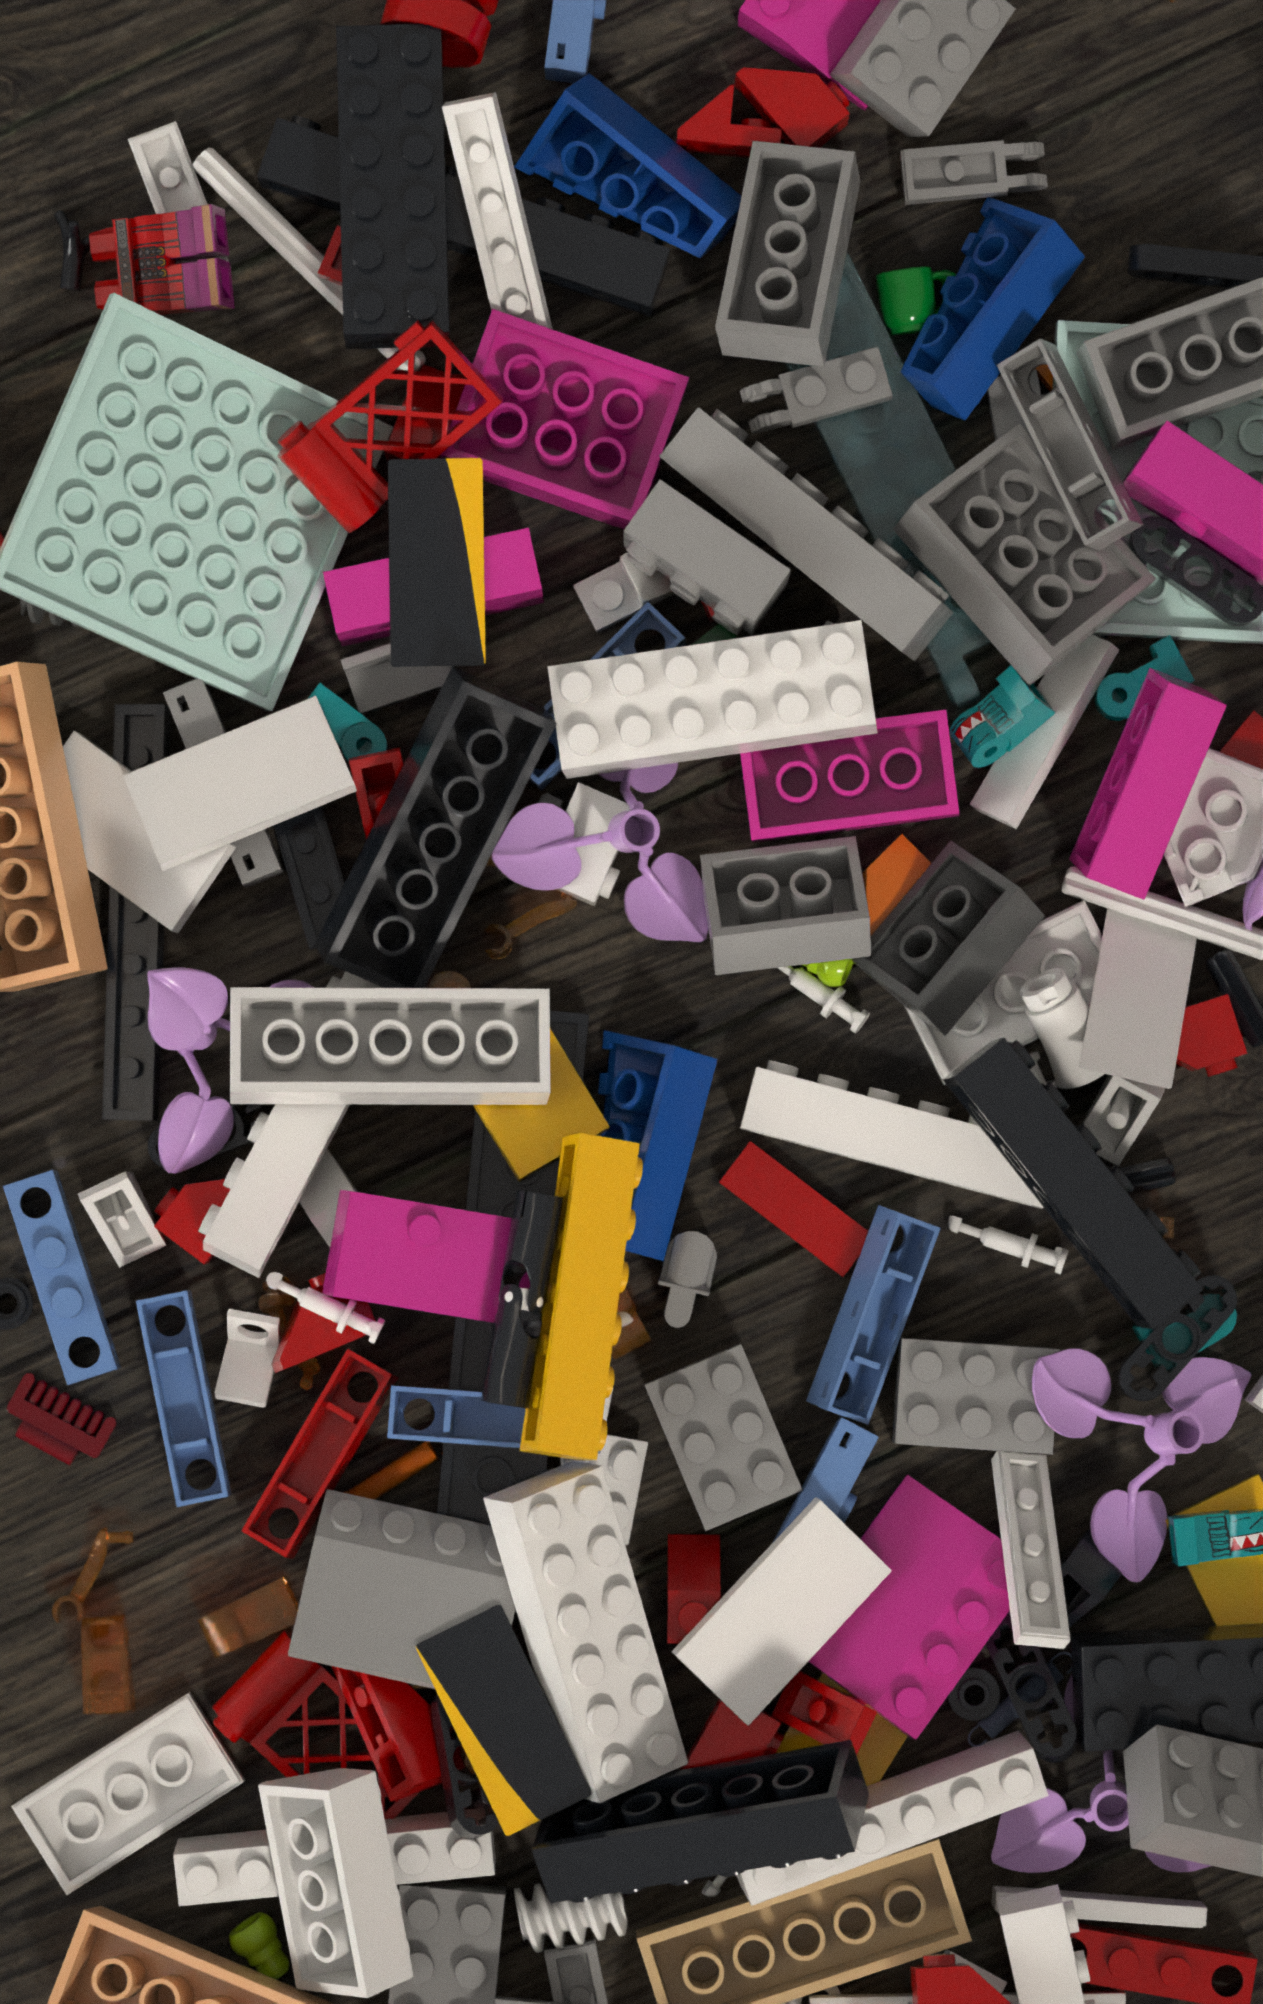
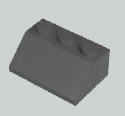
(949, 937)

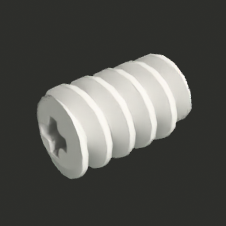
(543, 1918)

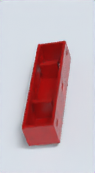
(319, 1454)
(1162, 1965)

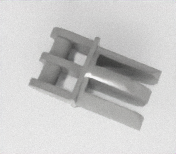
(687, 1271)

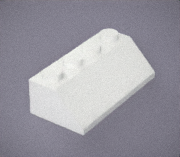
(336, 1882)

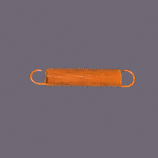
(396, 1472)

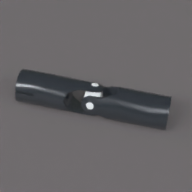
(520, 1309)

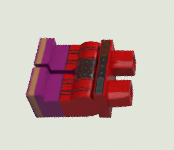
(147, 259)

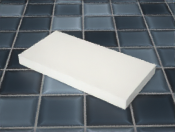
(239, 783)
(118, 845)
(1060, 941)
(781, 1611)
(128, 1793)

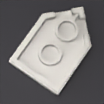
(1218, 830)

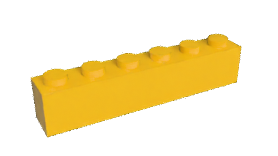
(582, 1298)

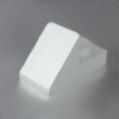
(620, 593)

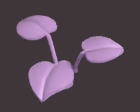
(661, 904)
(185, 1018)
(1204, 1402)
(1047, 1837)

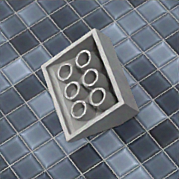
(1015, 557)
(389, 1581)

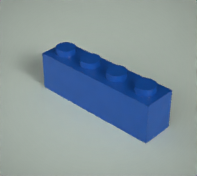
(630, 168)
(990, 305)
(656, 1100)

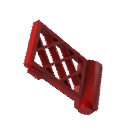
(334, 467)
(270, 1695)

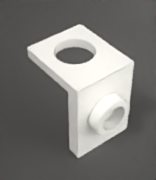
(247, 1359)

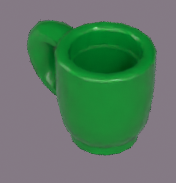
(908, 297)

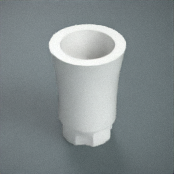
(1060, 1021)

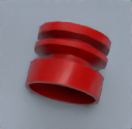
(462, 25)

